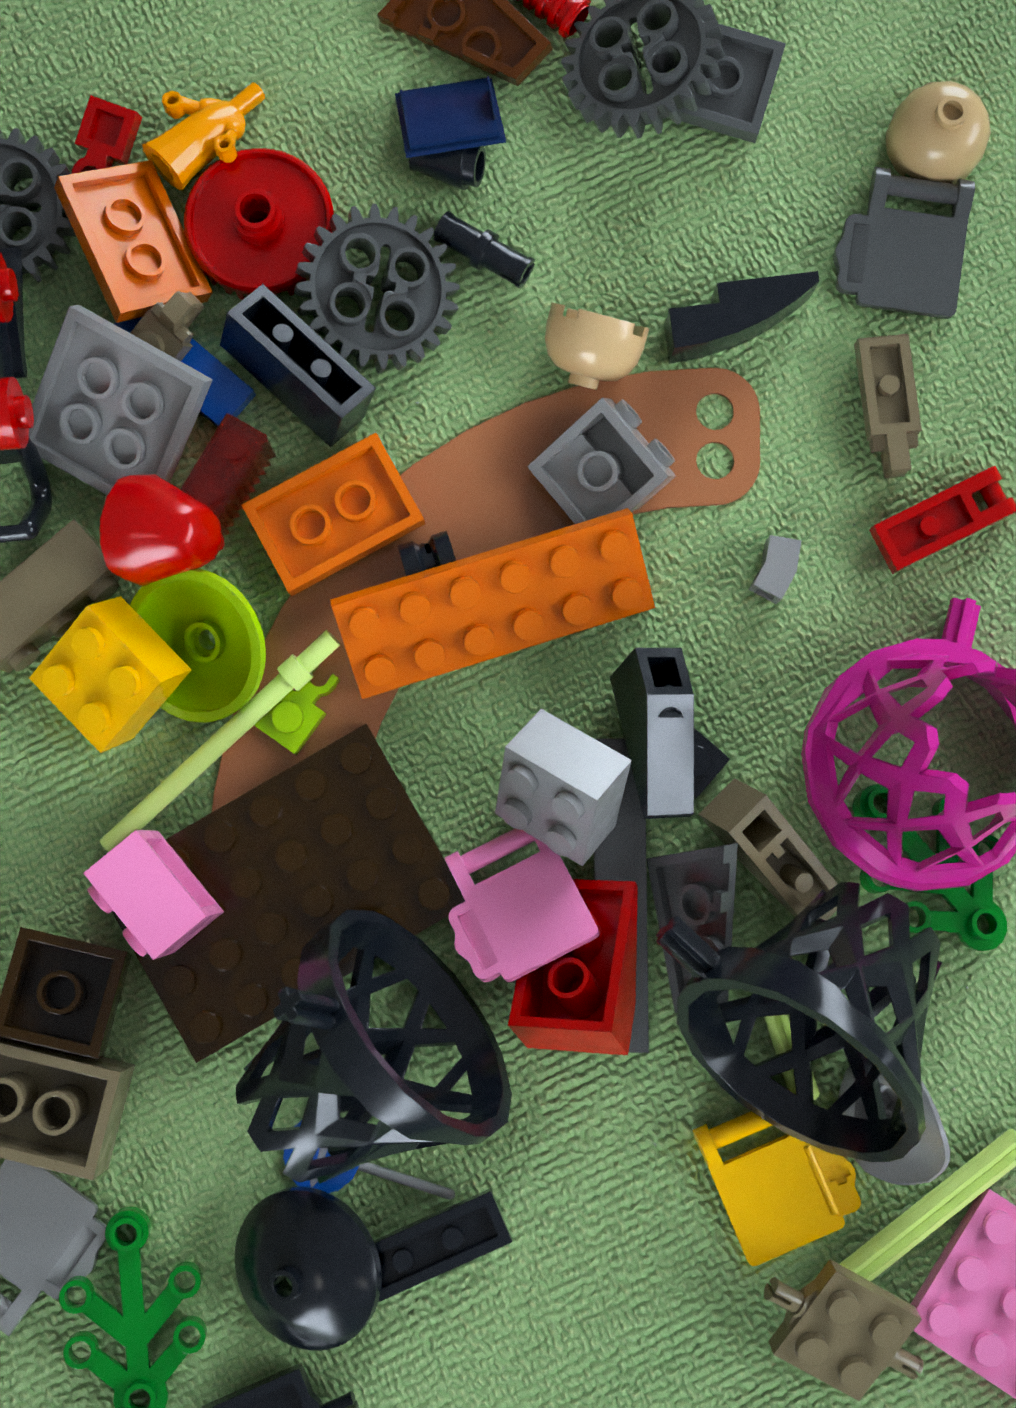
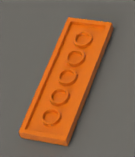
(494, 603)

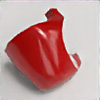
(156, 530)

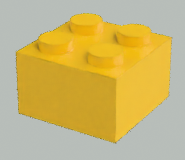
(109, 673)

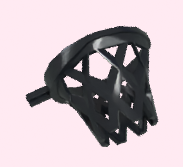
(813, 995)
(349, 1066)

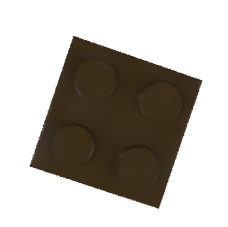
(62, 993)

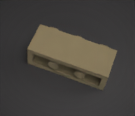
(49, 592)

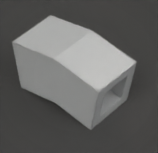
(777, 568)

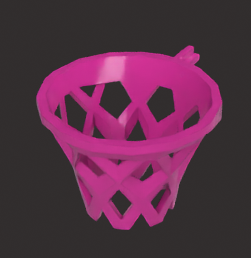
(939, 662)

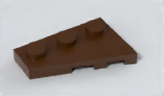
(475, 31)

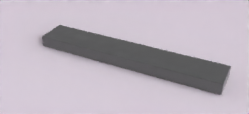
(624, 859)

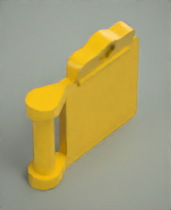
(778, 1191)

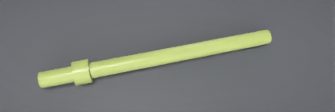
(293, 674)

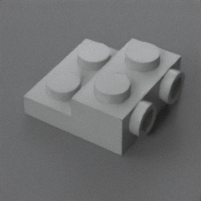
(603, 463)

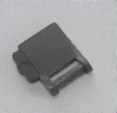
(904, 256)

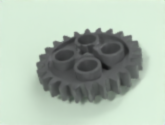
(609, 60)
(51, 223)
(334, 277)

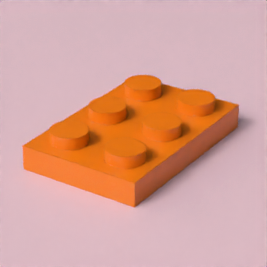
(131, 237)
(333, 514)

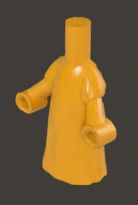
(202, 136)

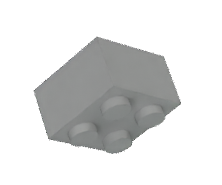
(561, 786)

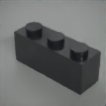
(296, 365)

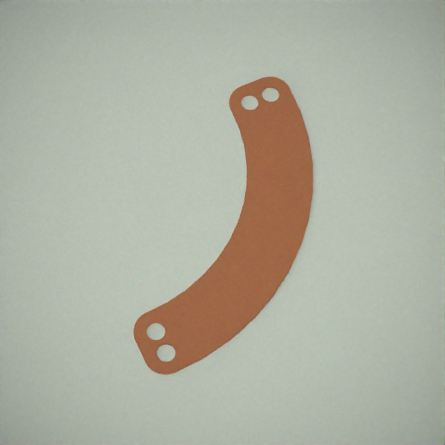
(486, 500)

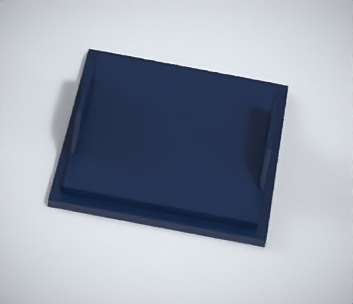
(449, 117)

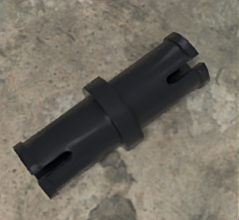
(484, 249)

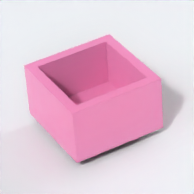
(151, 894)

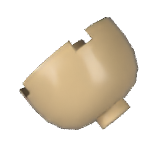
(938, 132)
(592, 345)

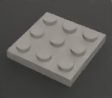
(113, 404)

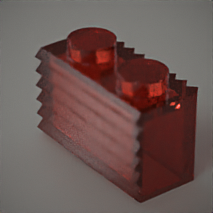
(229, 469)

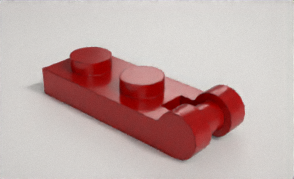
(942, 520)

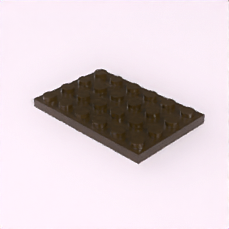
(282, 868)

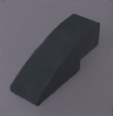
(735, 315)

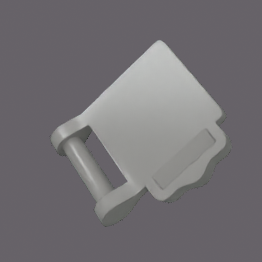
(44, 1236)

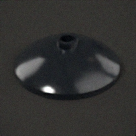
(325, 1257)

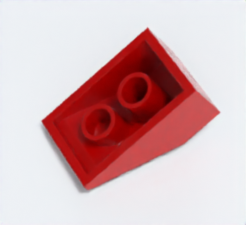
(590, 993)

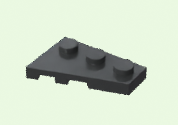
(701, 893)

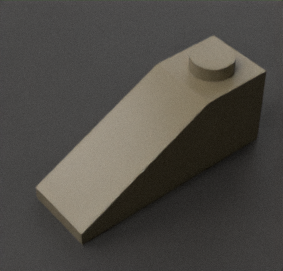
(768, 846)

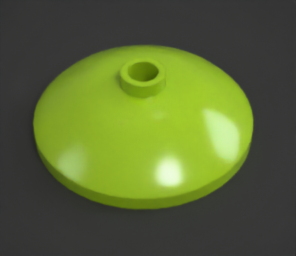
(222, 674)

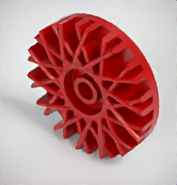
(235, 195)

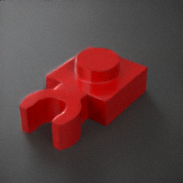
(106, 135)

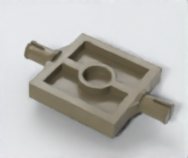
(843, 1329)

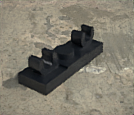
(440, 1243)

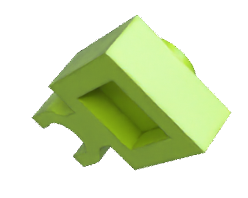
(296, 716)

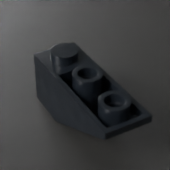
(658, 729)

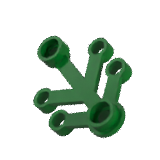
(966, 906)
(135, 1326)

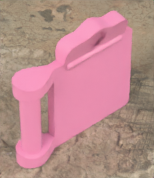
(519, 914)

